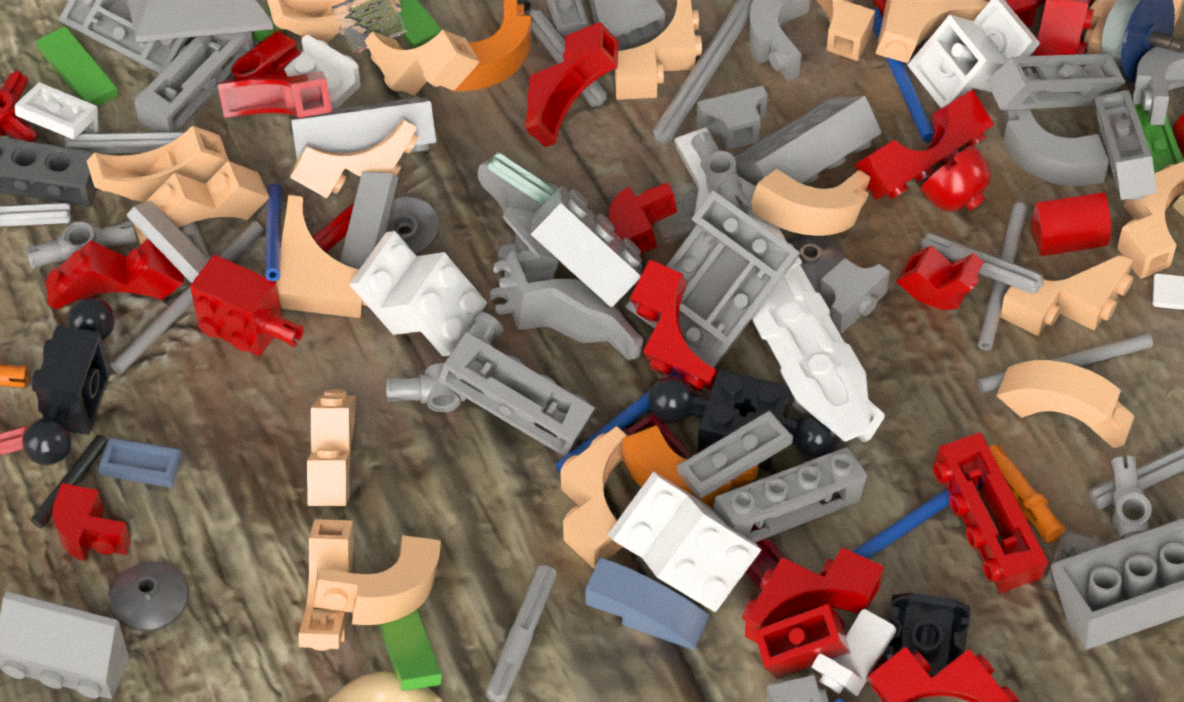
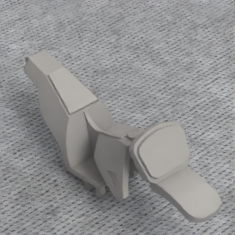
(530, 284)

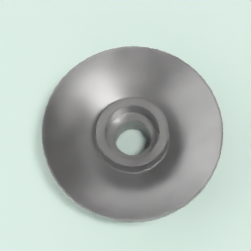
(417, 219)
(824, 256)
(149, 609)

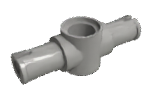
(721, 171)
(75, 237)
(426, 390)
(1129, 496)

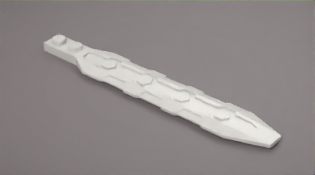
(801, 334)

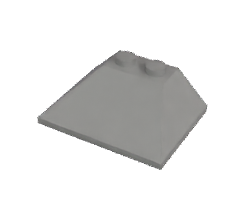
(194, 18)
(112, 25)
(729, 275)

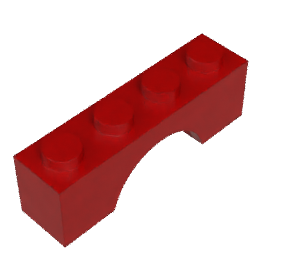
(954, 125)

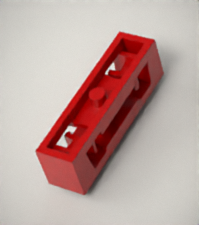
(1020, 555)

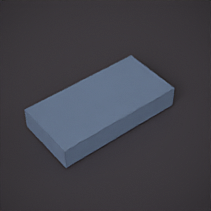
(140, 462)

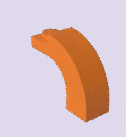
(502, 52)
(650, 452)

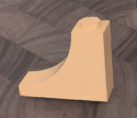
(912, 21)
(310, 276)

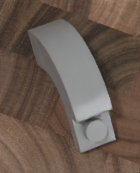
(767, 38)
(1155, 76)
(1051, 157)

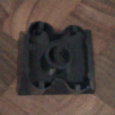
(930, 626)

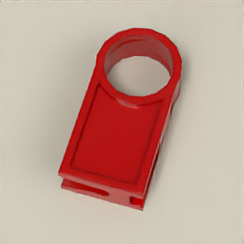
(267, 56)

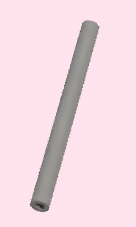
(999, 288)
(1082, 358)

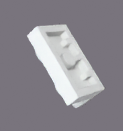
(339, 69)
(58, 111)

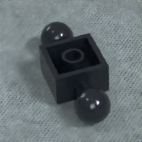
(70, 381)
(734, 403)

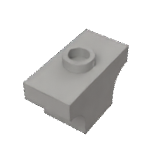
(734, 116)
(852, 291)

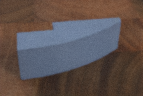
(645, 604)

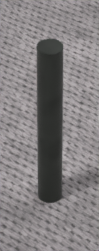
(72, 477)

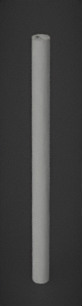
(179, 305)

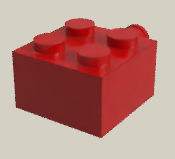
(240, 307)

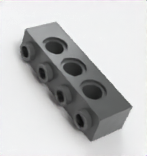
(46, 172)

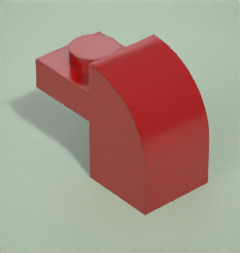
(634, 215)
(938, 281)
(80, 525)

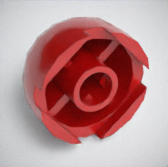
(960, 182)

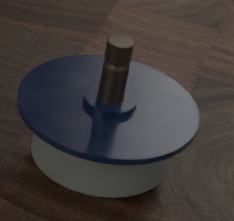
(1135, 29)

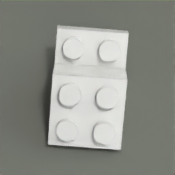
(969, 52)
(418, 293)
(684, 542)

